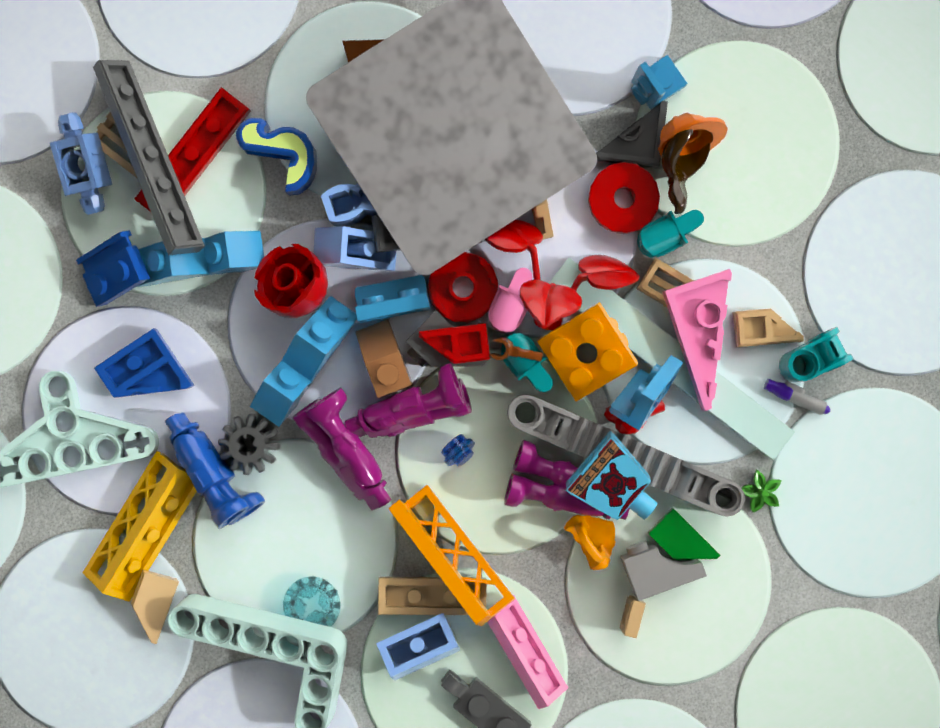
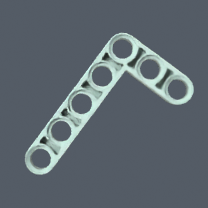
(272, 646)

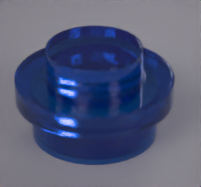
(458, 451)

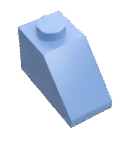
(351, 249)

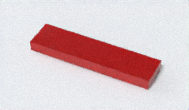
(204, 140)

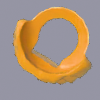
(595, 538)

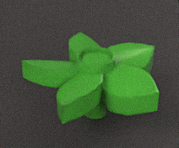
(761, 491)

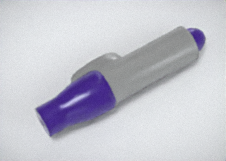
(796, 395)

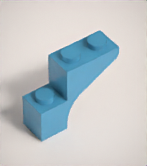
(222, 254)
(303, 360)

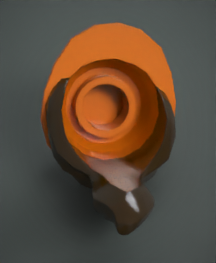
(685, 149)

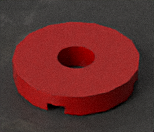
(628, 177)
(463, 308)

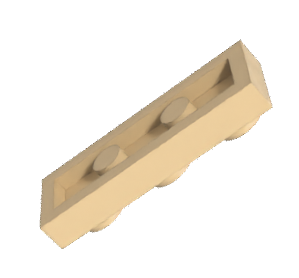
(420, 596)

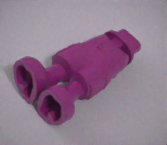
(413, 408)

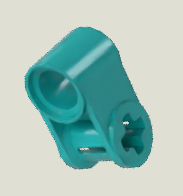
(820, 356)

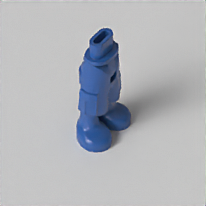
(209, 473)

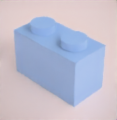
(418, 647)

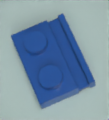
(113, 268)

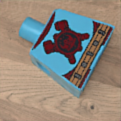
(612, 480)

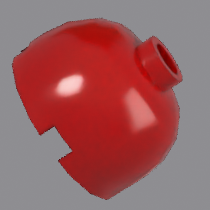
(291, 281)

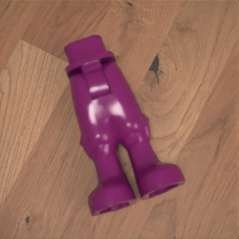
(343, 449)
(551, 496)

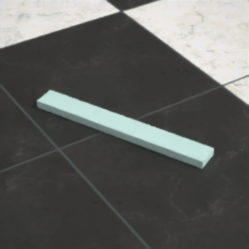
(655, 347)

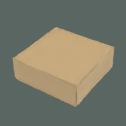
(632, 616)

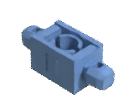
(67, 163)

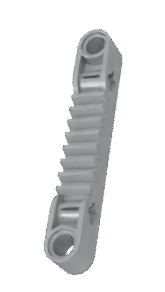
(665, 470)

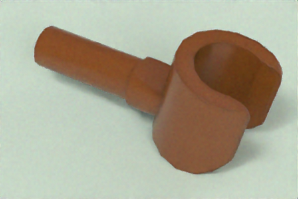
(515, 351)

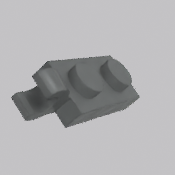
(482, 704)

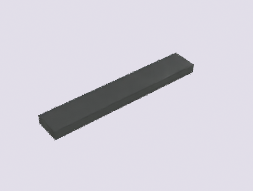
(148, 157)

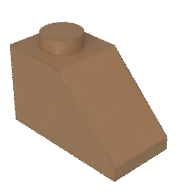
(383, 359)

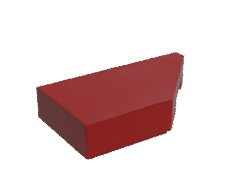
(459, 343)

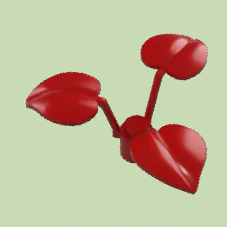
(553, 302)

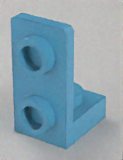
(656, 82)

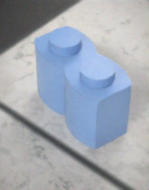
(346, 205)

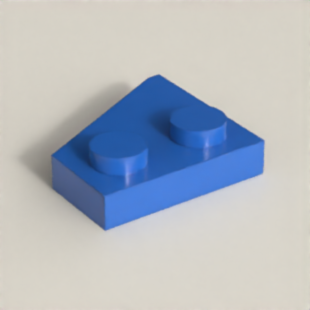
(143, 368)

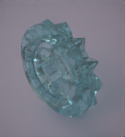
(308, 587)

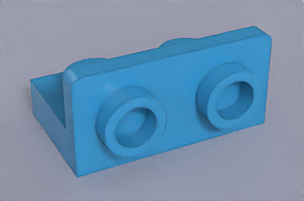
(391, 299)
(645, 393)

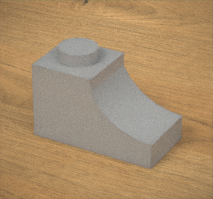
(653, 573)

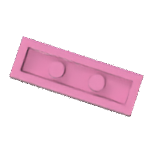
(527, 655)

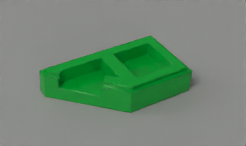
(680, 538)

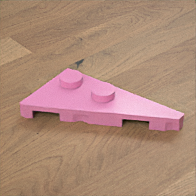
(698, 318)

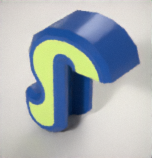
(284, 144)

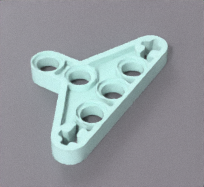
(85, 435)

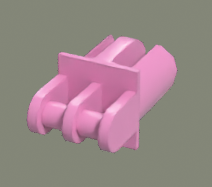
(507, 307)

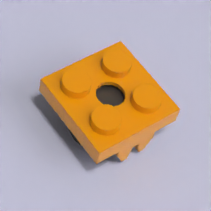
(588, 351)

